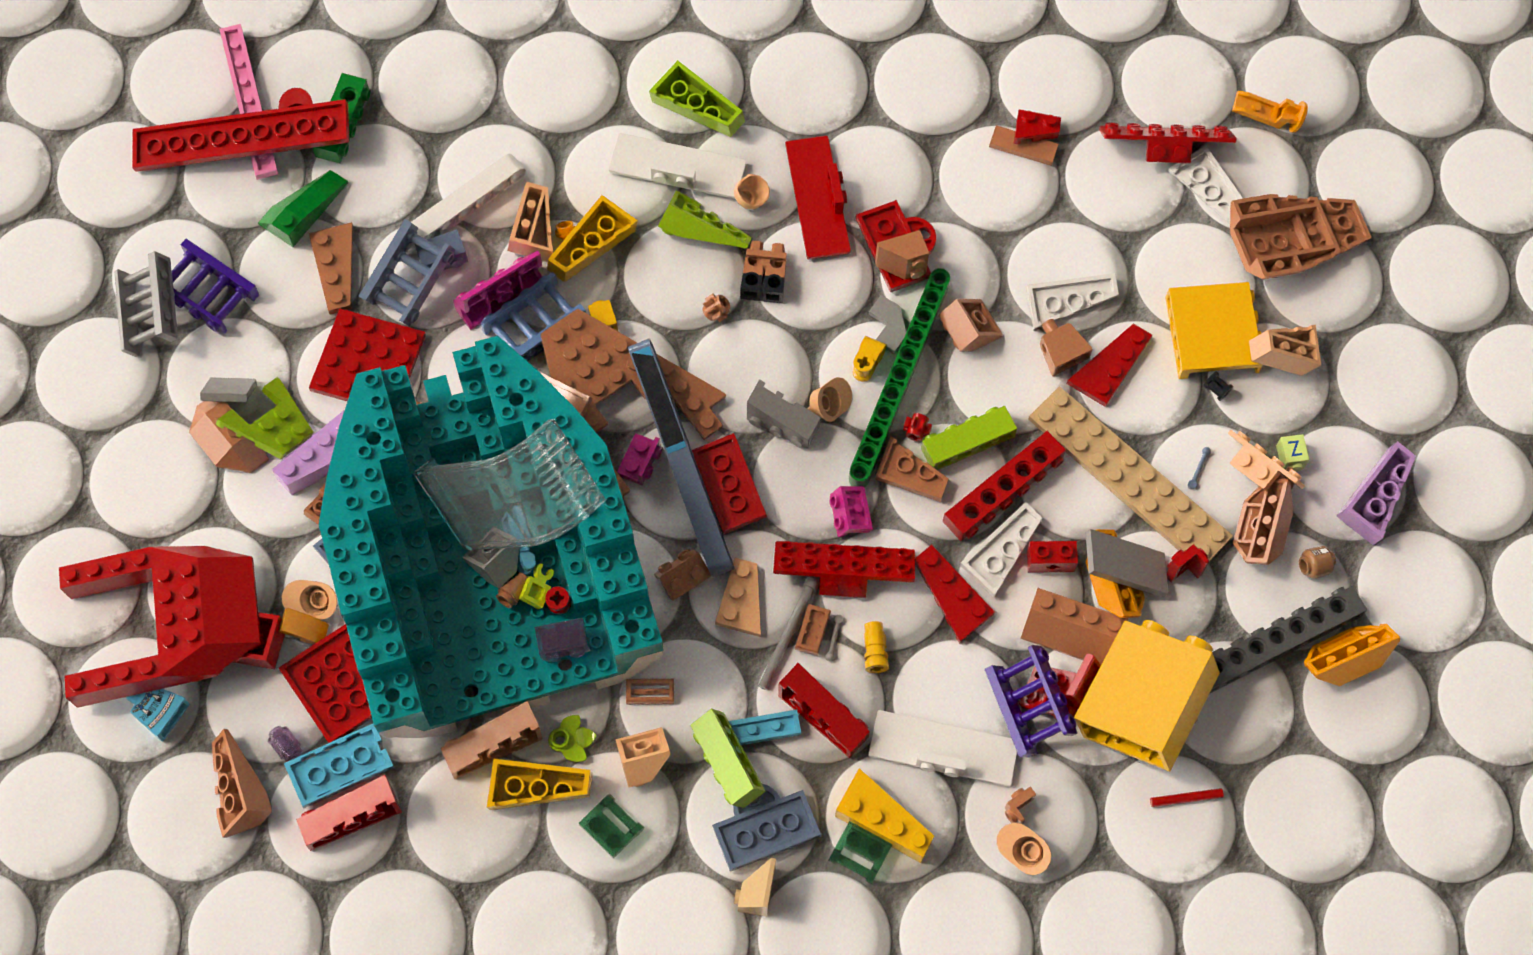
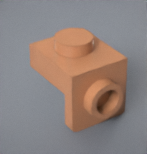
(1019, 799)

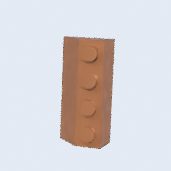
(1070, 626)

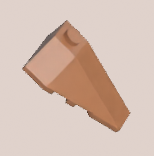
(242, 795)

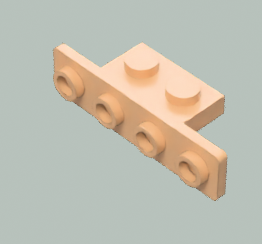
(1257, 466)

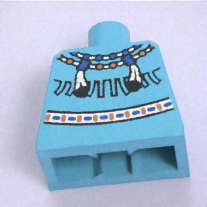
(158, 710)

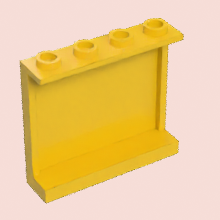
(1212, 327)

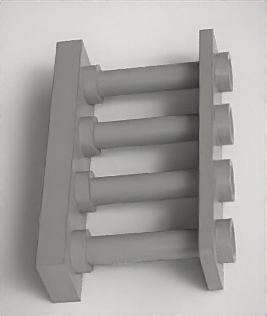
(162, 304)

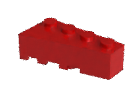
(822, 710)

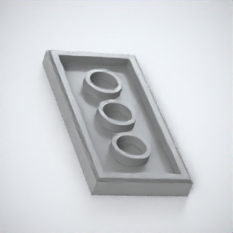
(1126, 563)

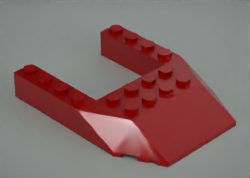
(201, 615)

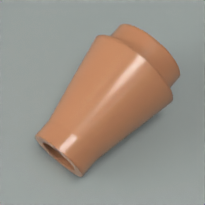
(510, 592)

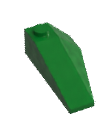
(300, 210)

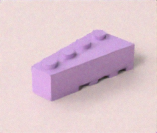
(310, 460)
(1375, 498)

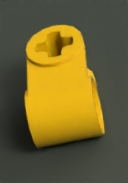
(868, 356)

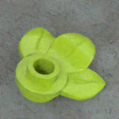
(575, 739)

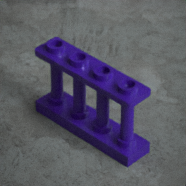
(226, 277)
(1008, 701)

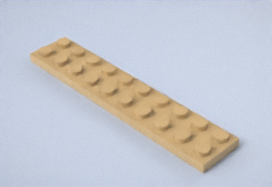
(1128, 475)

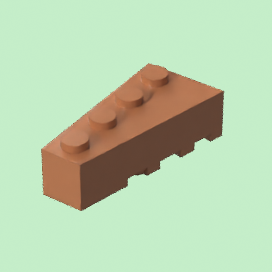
(492, 741)

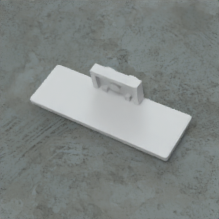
(676, 165)
(943, 748)

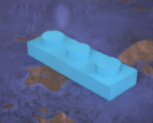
(767, 727)

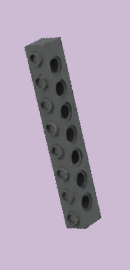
(1345, 599)

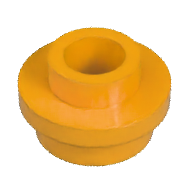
(563, 229)

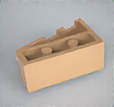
(532, 223)
(1287, 349)

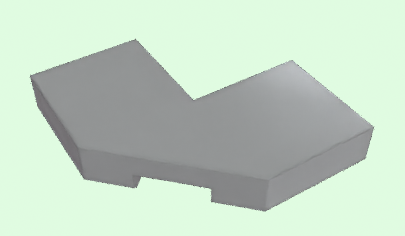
(890, 315)

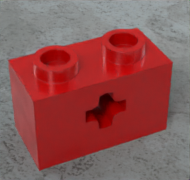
(1052, 556)

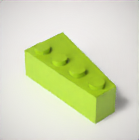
(697, 100)

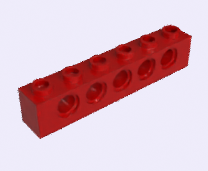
(1044, 446)

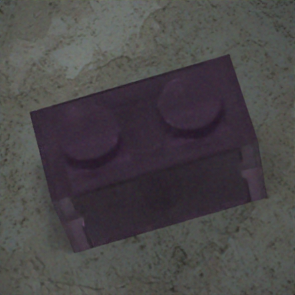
(562, 640)

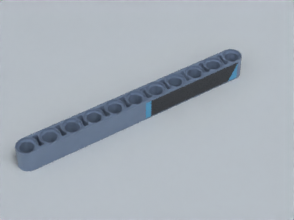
(681, 458)

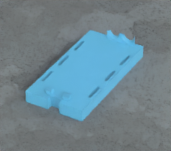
(338, 767)

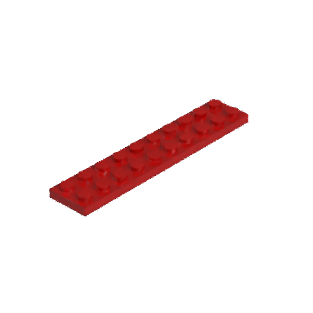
(240, 135)

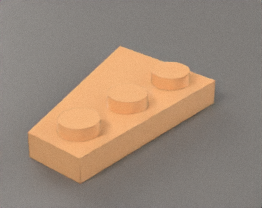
(740, 600)

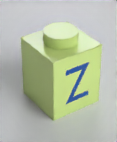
(1293, 452)

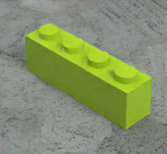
(968, 438)
(727, 758)

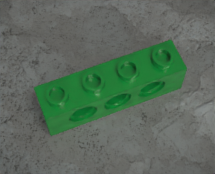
(347, 88)

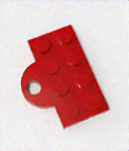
(887, 223)
(729, 483)

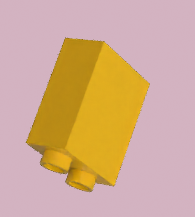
(1148, 693)

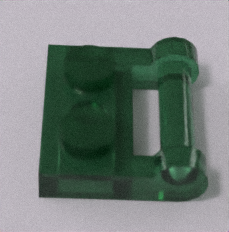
(605, 832)
(864, 845)

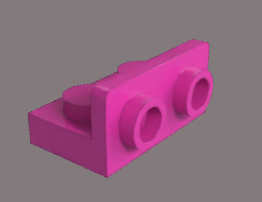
(639, 459)
(850, 510)

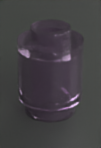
(284, 743)

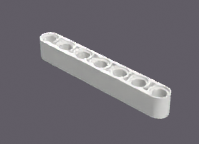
(467, 199)

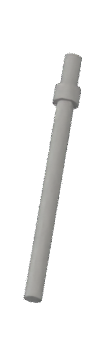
(810, 586)

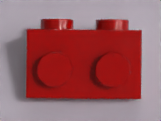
(1193, 559)

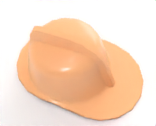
(831, 399)
(310, 598)
(1024, 848)

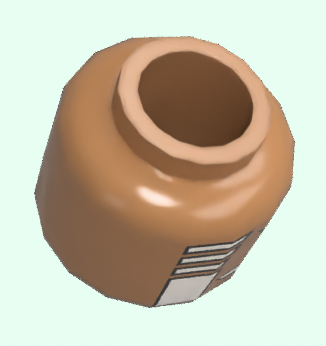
(1317, 562)

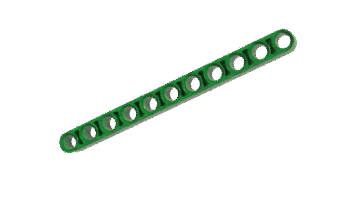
(896, 386)

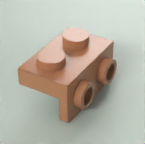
(682, 573)

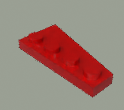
(1108, 368)
(957, 599)

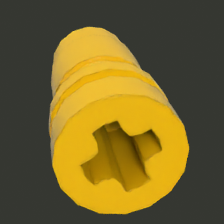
(875, 647)

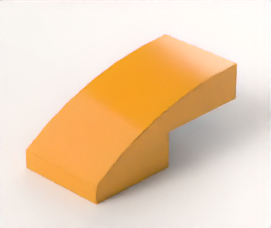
(303, 626)

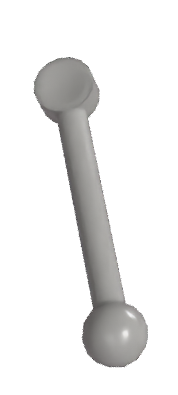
(838, 620)

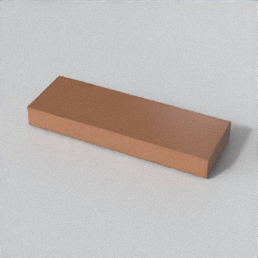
(1039, 151)

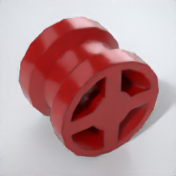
(560, 605)

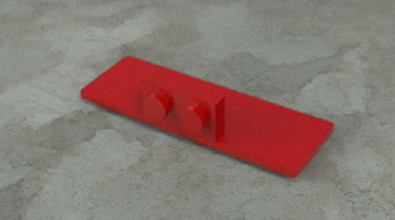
(1168, 144)
(818, 197)
(844, 567)

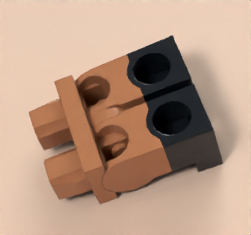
(764, 264)

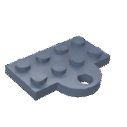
(765, 828)

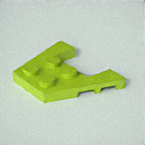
(276, 431)

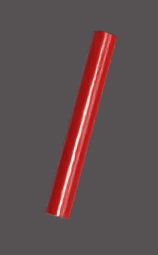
(1186, 797)

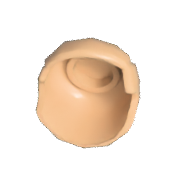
(751, 191)

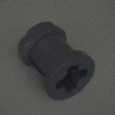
(1218, 386)

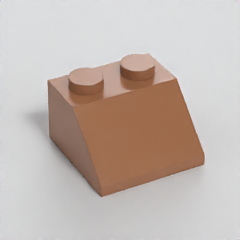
(903, 255)
(969, 324)

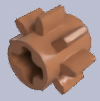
(716, 307)

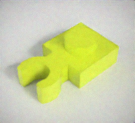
(535, 589)

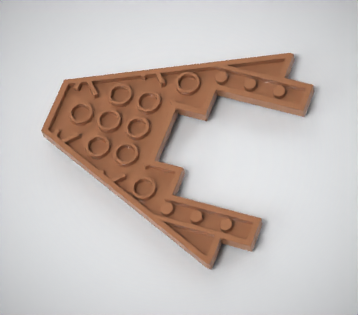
(598, 364)

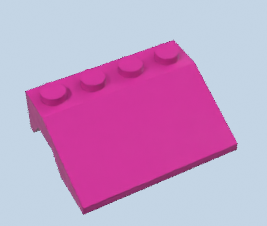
(504, 286)

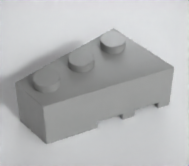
(781, 417)

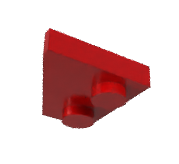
(1036, 126)

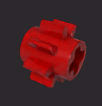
(917, 427)

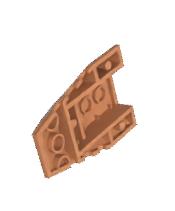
(1293, 233)

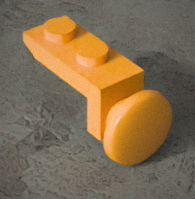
(1271, 112)

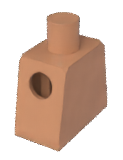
(1063, 347)

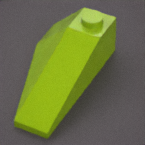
(688, 220)

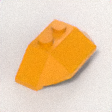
(1115, 597)
(1351, 653)

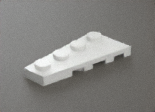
(1207, 181)
(1069, 296)
(999, 552)

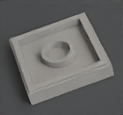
(228, 389)

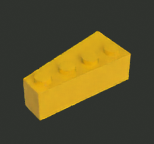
(592, 237)

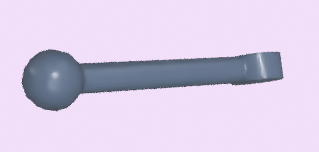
(1192, 484)

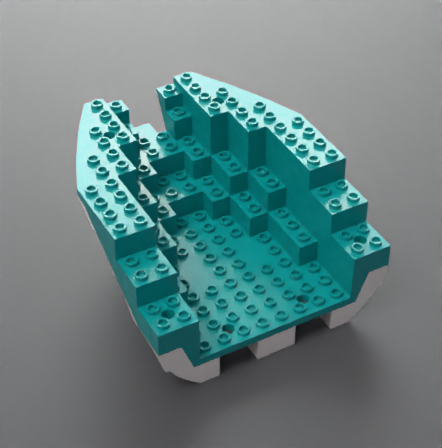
(409, 600)

